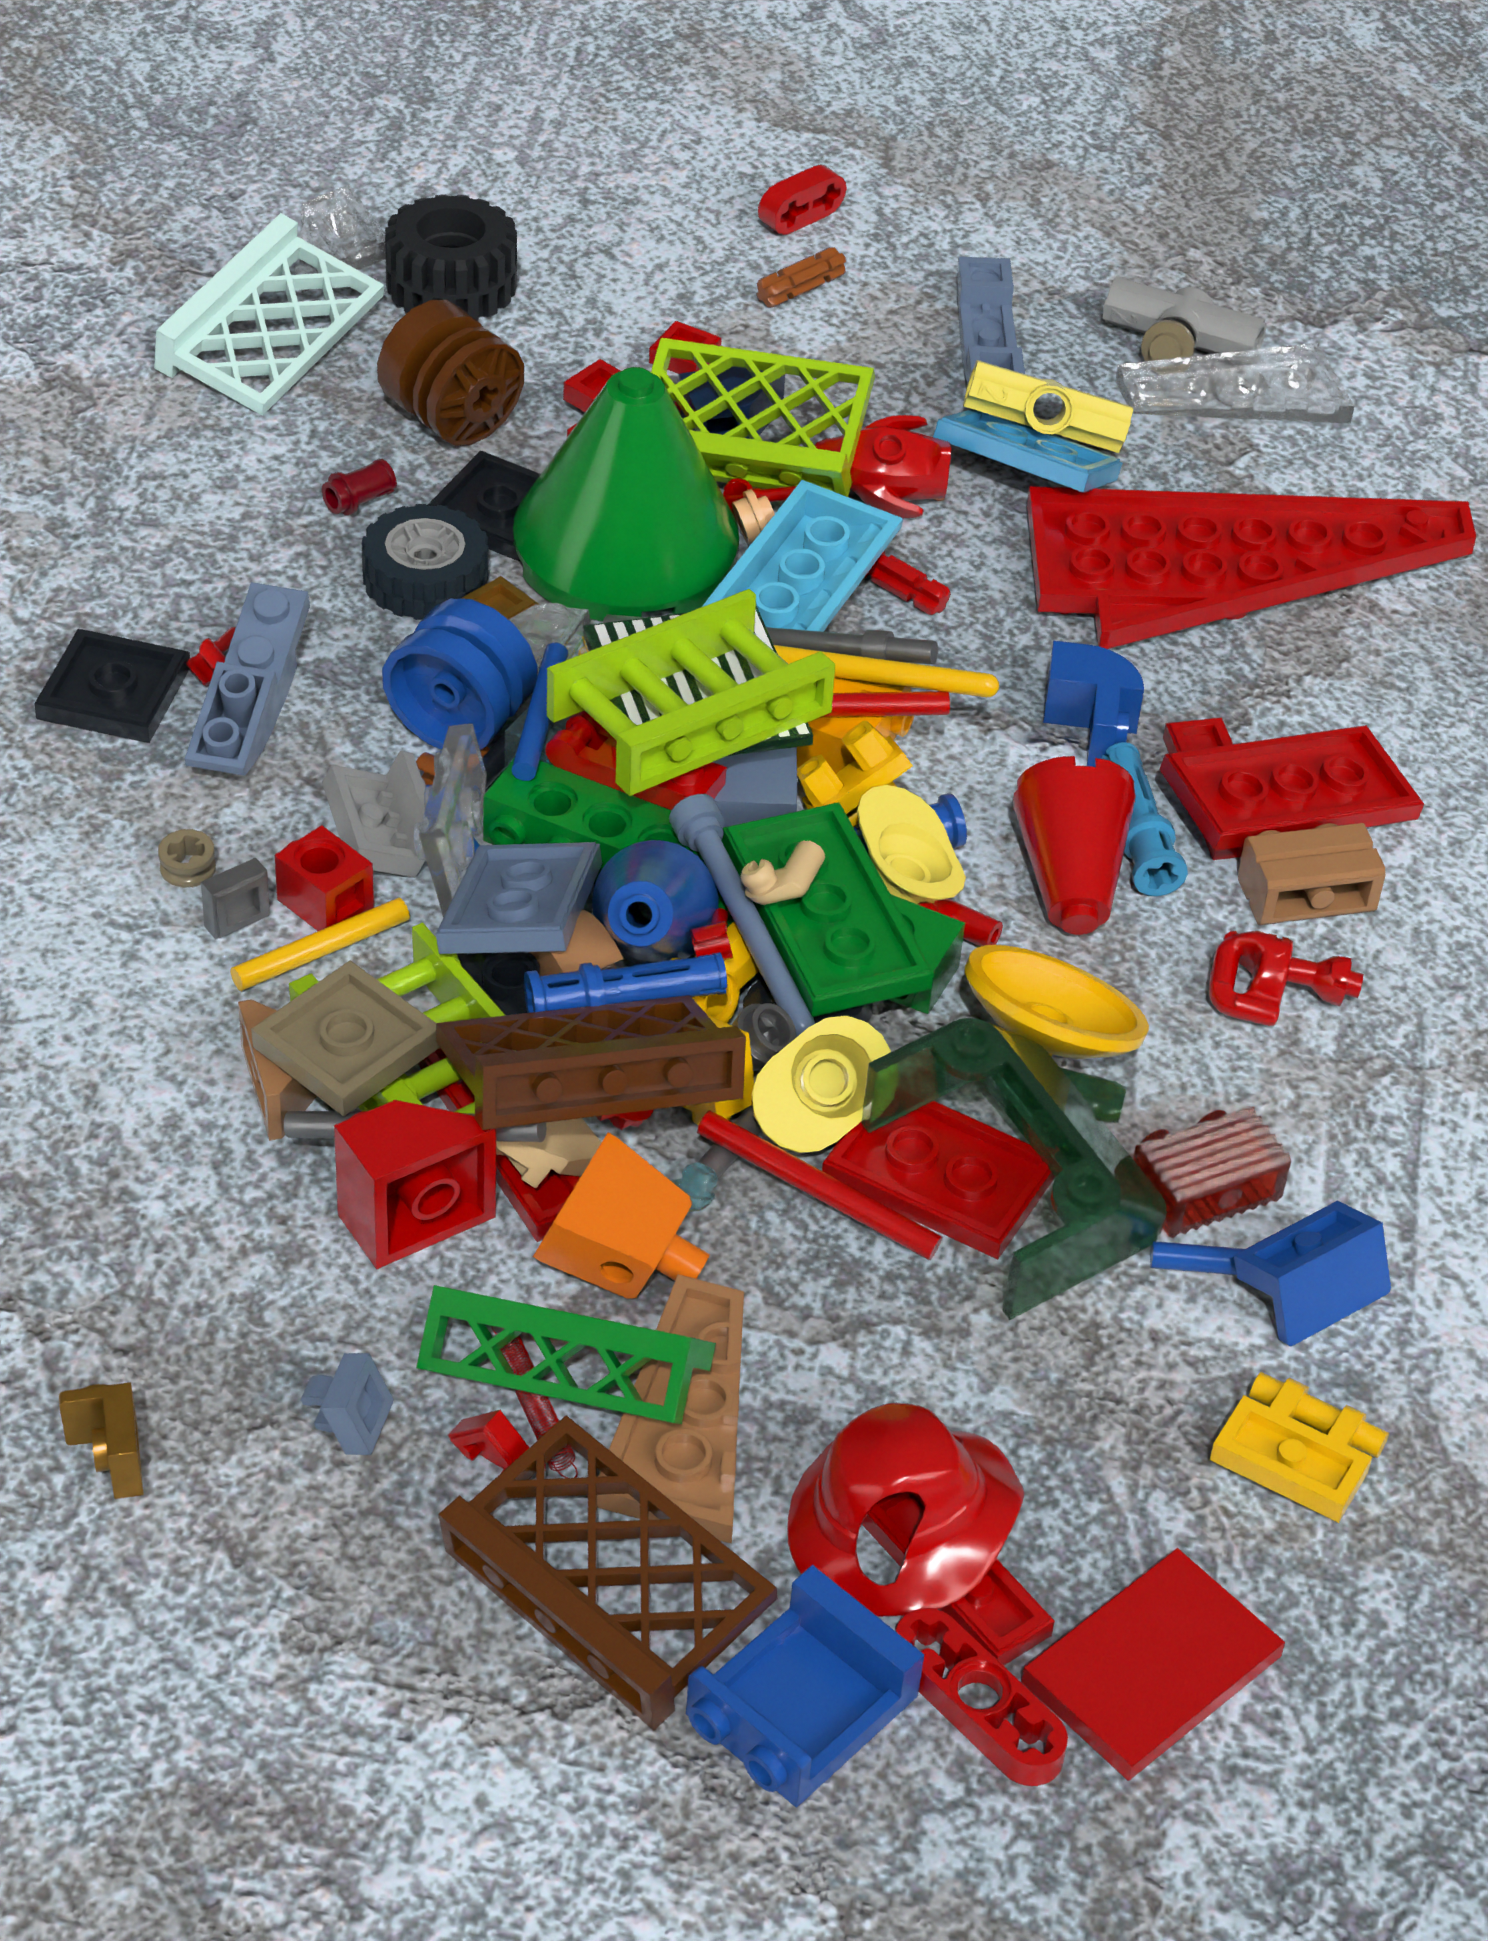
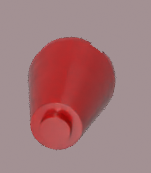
(1075, 836)

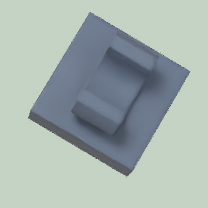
(351, 1403)

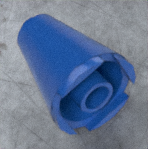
(671, 884)

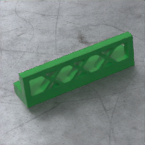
(576, 1329)

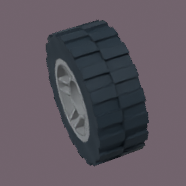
(423, 558)

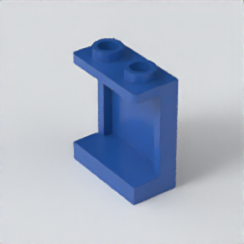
(806, 1689)

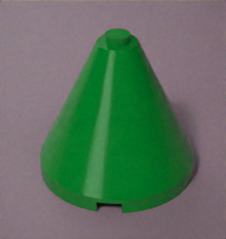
(627, 510)

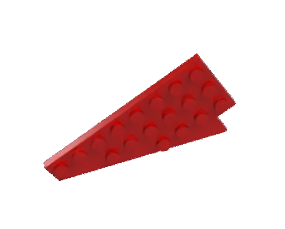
(1201, 557)

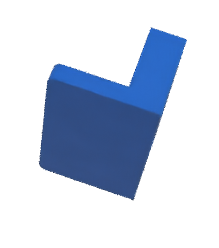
(1318, 1269)

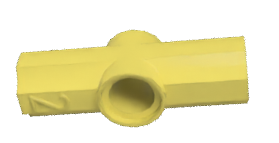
(1081, 417)

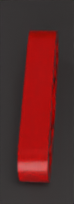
(988, 1727)

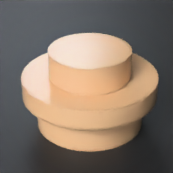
(752, 514)

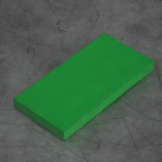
(846, 932)

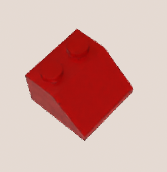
(412, 1177)

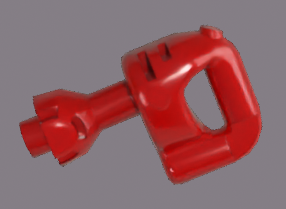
(1271, 966)

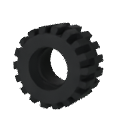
(453, 253)

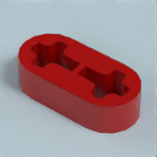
(802, 199)

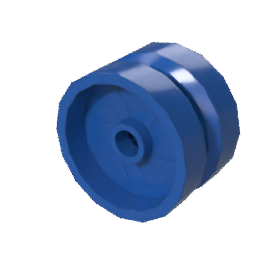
(459, 670)

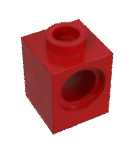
(323, 879)

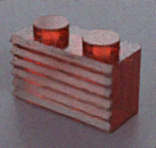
(1214, 1168)

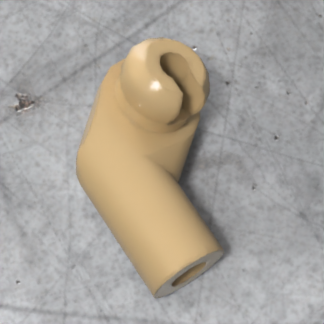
(770, 886)

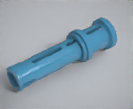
(1150, 836)

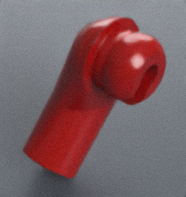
(978, 927)

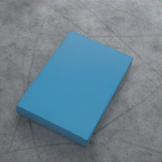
(1029, 450)

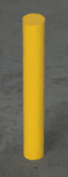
(319, 944)

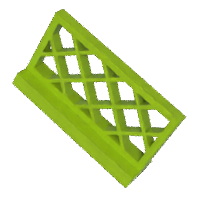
(760, 461)

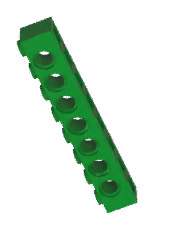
(577, 810)

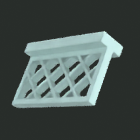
(227, 298)

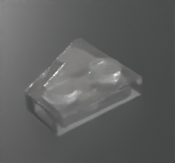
(341, 228)

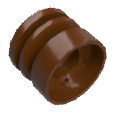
(450, 372)

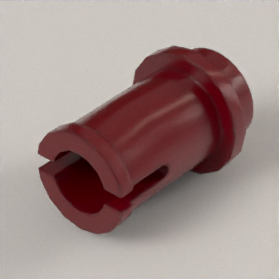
(347, 491)

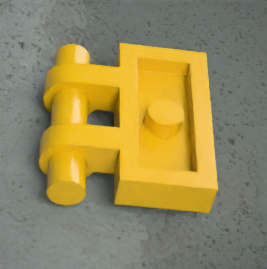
(1293, 1457)

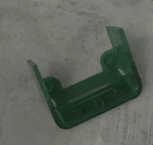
(1097, 1188)

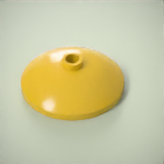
(1054, 1003)

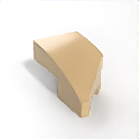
(566, 1149)

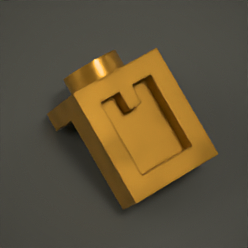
(108, 1421)

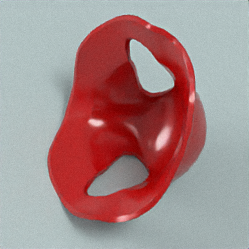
(892, 1450)

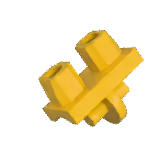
(875, 764)

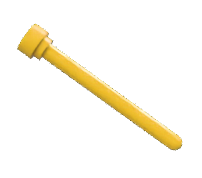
(902, 673)

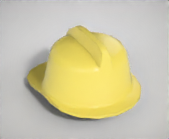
(909, 845)
(817, 1084)

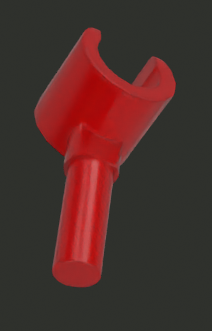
(735, 487)
(209, 654)
(713, 937)

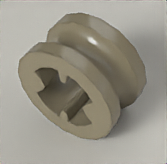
(175, 848)

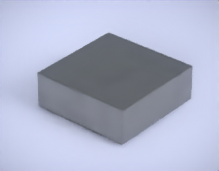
(235, 898)

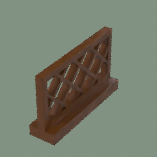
(622, 1061)
(573, 1620)

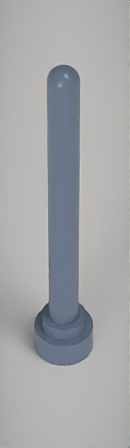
(700, 826)

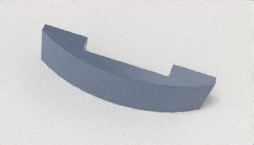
(987, 314)

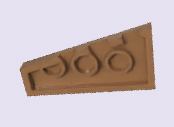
(697, 1458)

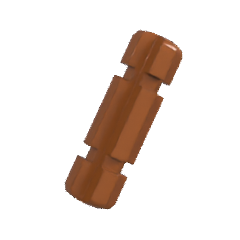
(801, 277)

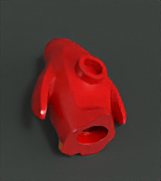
(897, 465)

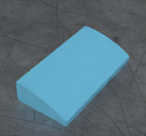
(810, 557)

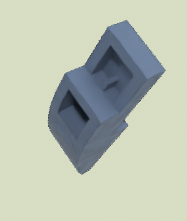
(251, 682)

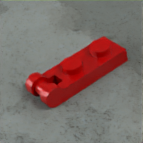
(591, 753)

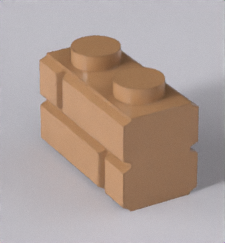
(1311, 873)

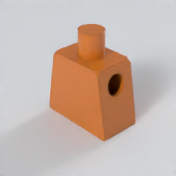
(621, 1225)

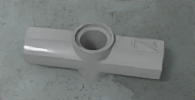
(1212, 326)

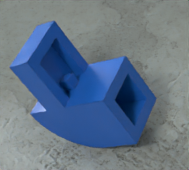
(1093, 691)

